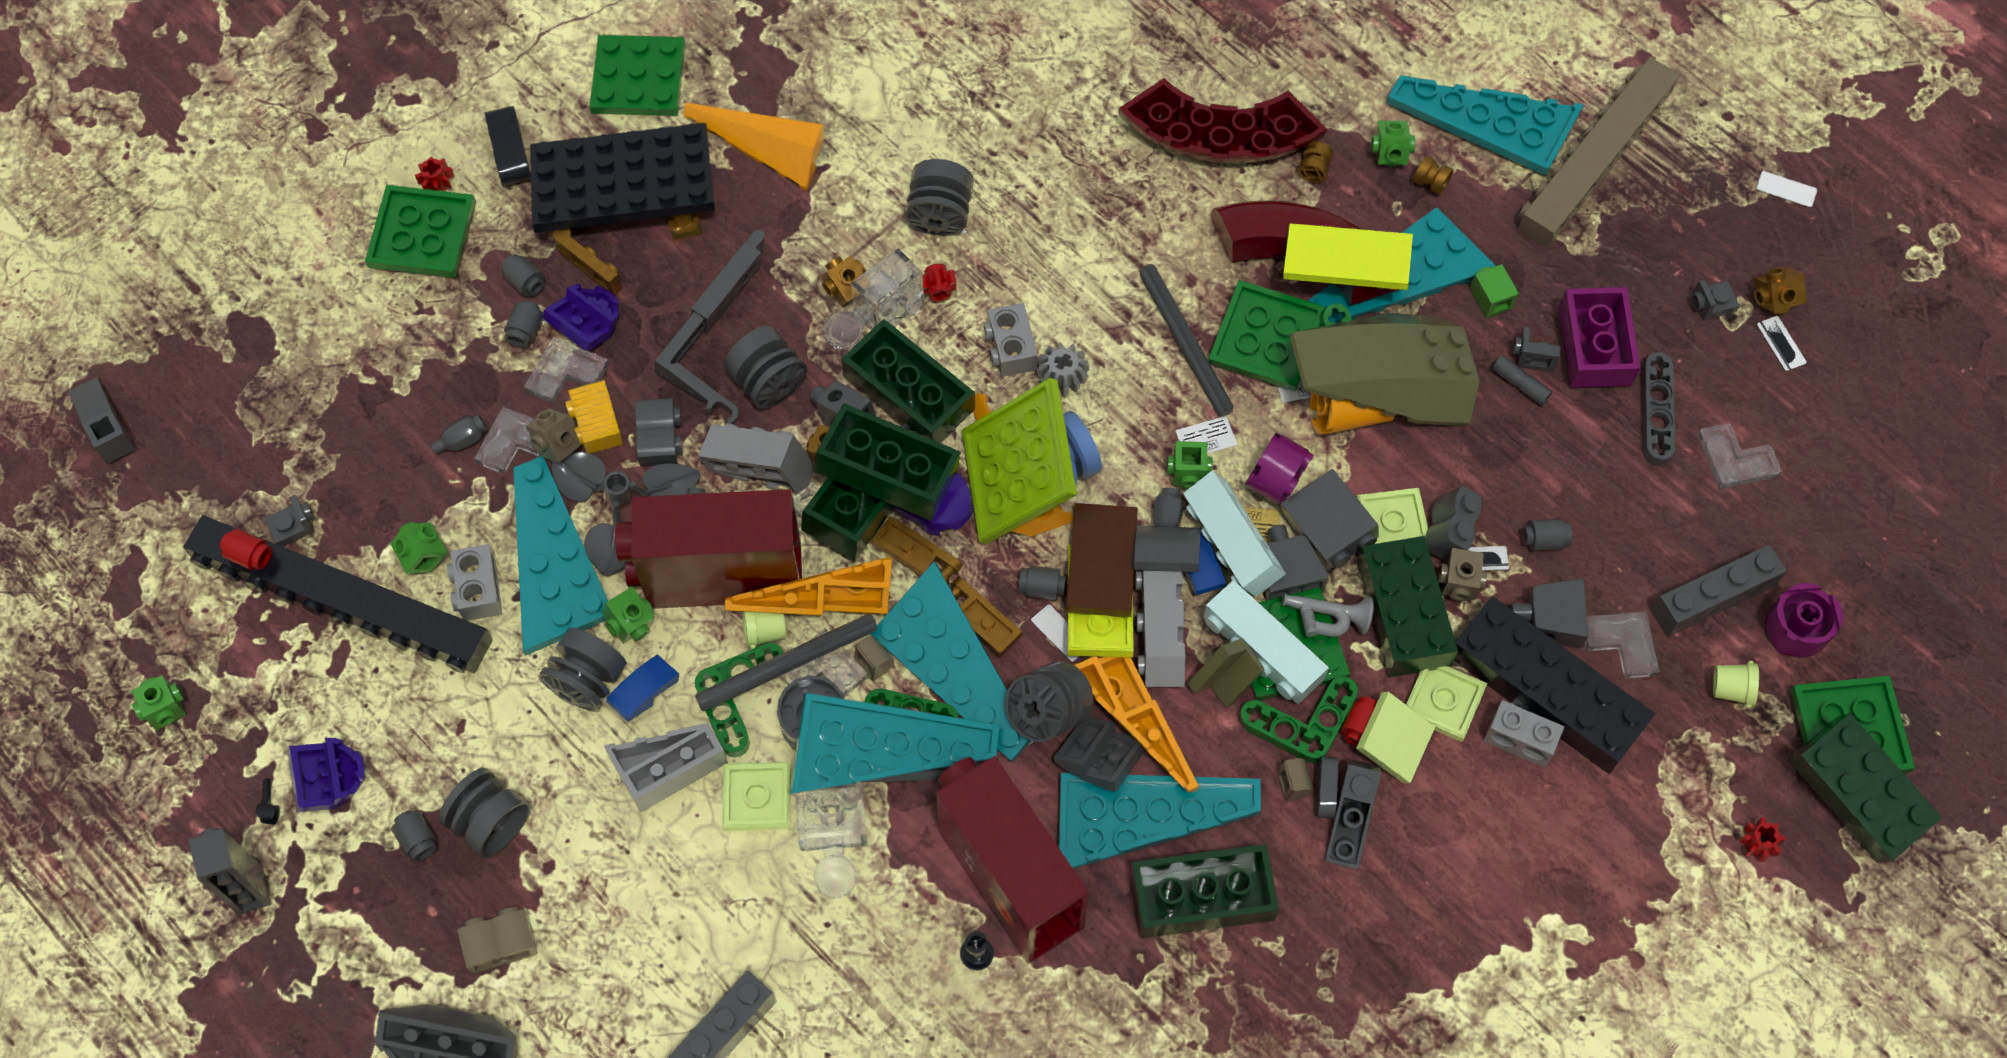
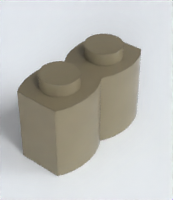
(497, 940)

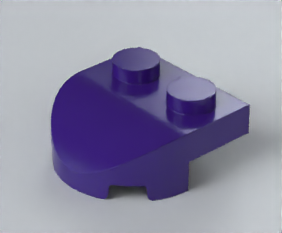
(584, 315)
(952, 513)
(324, 774)

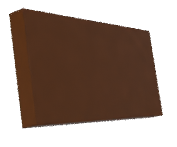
(1102, 560)

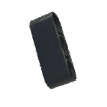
(507, 145)

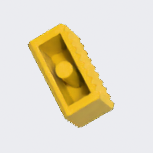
(594, 417)

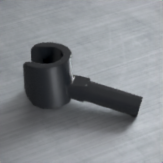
(265, 810)

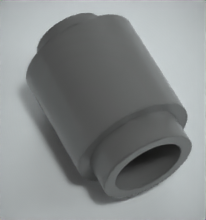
(522, 275)
(523, 324)
(1547, 534)
(1042, 582)
(414, 835)

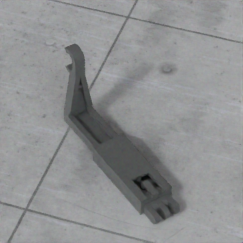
(703, 317)

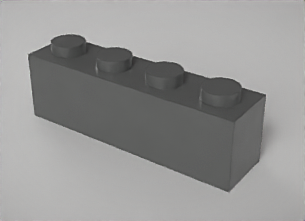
(1718, 590)
(229, 871)
(728, 1020)

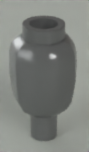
(460, 434)
(1168, 508)

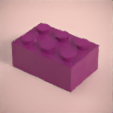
(1599, 337)

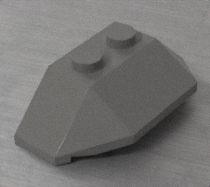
(442, 1033)

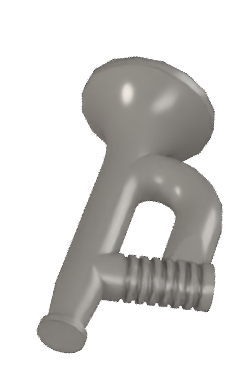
(1358, 613)

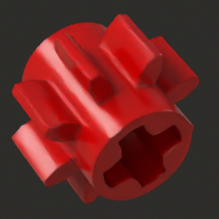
(434, 174)
(938, 282)
(1767, 831)

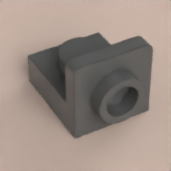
(1714, 299)
(1535, 355)
(291, 523)

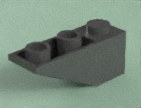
(101, 421)
(1353, 813)

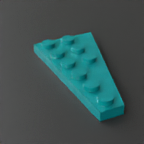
(1497, 120)
(1438, 260)
(554, 570)
(943, 651)
(866, 741)
(1146, 813)

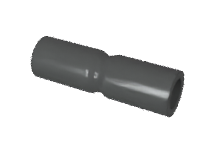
(1519, 378)

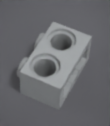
(1016, 339)
(481, 581)
(1523, 733)

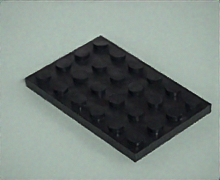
(620, 177)

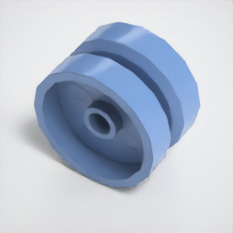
(1082, 448)

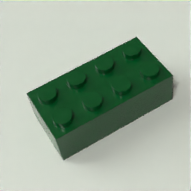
(908, 382)
(887, 461)
(844, 517)
(1407, 606)
(1864, 788)
(1204, 891)

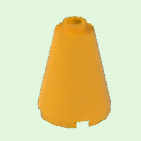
(1343, 415)

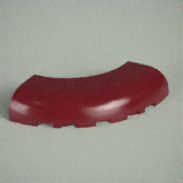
(1221, 131)
(1262, 230)

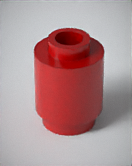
(245, 549)
(1358, 720)

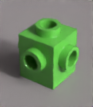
(1393, 143)
(1189, 463)
(418, 547)
(628, 616)
(158, 702)

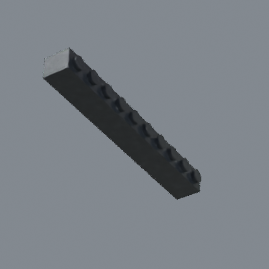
(348, 600)

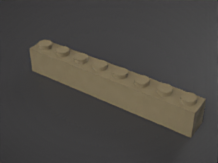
(1598, 152)

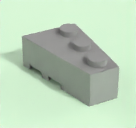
(758, 455)
(666, 763)

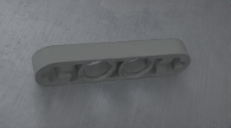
(1663, 409)

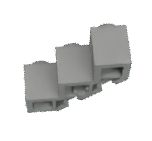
(1161, 628)

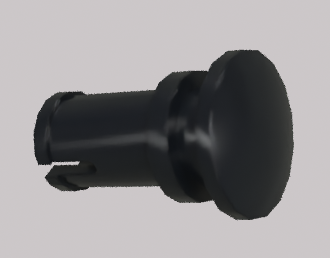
(976, 951)

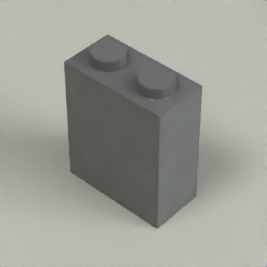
(1330, 520)

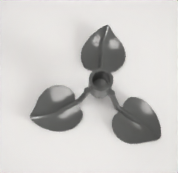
(583, 473)

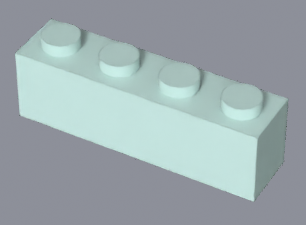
(1233, 533)
(1284, 657)

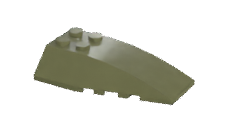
(1394, 364)

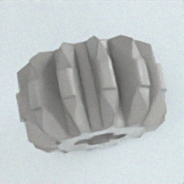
(1074, 366)

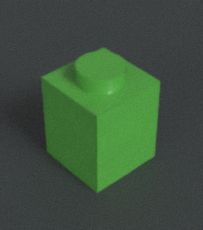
(1493, 290)

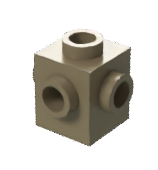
(553, 435)
(1462, 574)

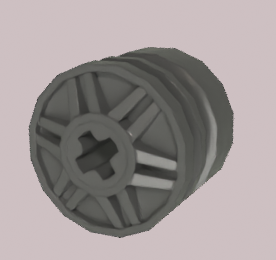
(939, 197)
(765, 367)
(584, 665)
(1049, 701)
(791, 702)
(484, 812)

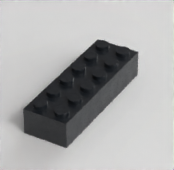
(1551, 683)

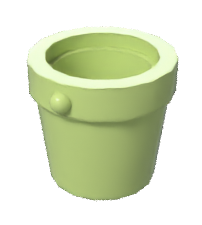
(763, 628)
(1737, 683)

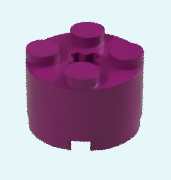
(1279, 469)
(1803, 620)

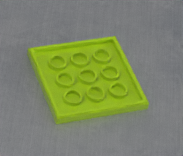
(1019, 461)

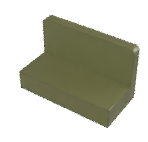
(1228, 672)

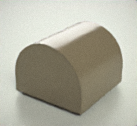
(872, 657)
(1295, 780)

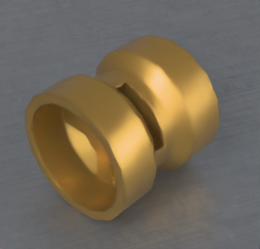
(1314, 165)
(1430, 173)

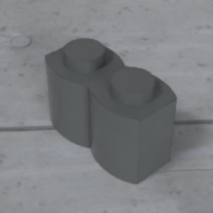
(657, 431)
(1453, 522)

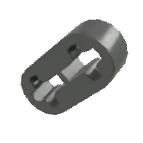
(1327, 787)

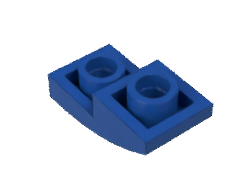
(1210, 574)
(638, 690)

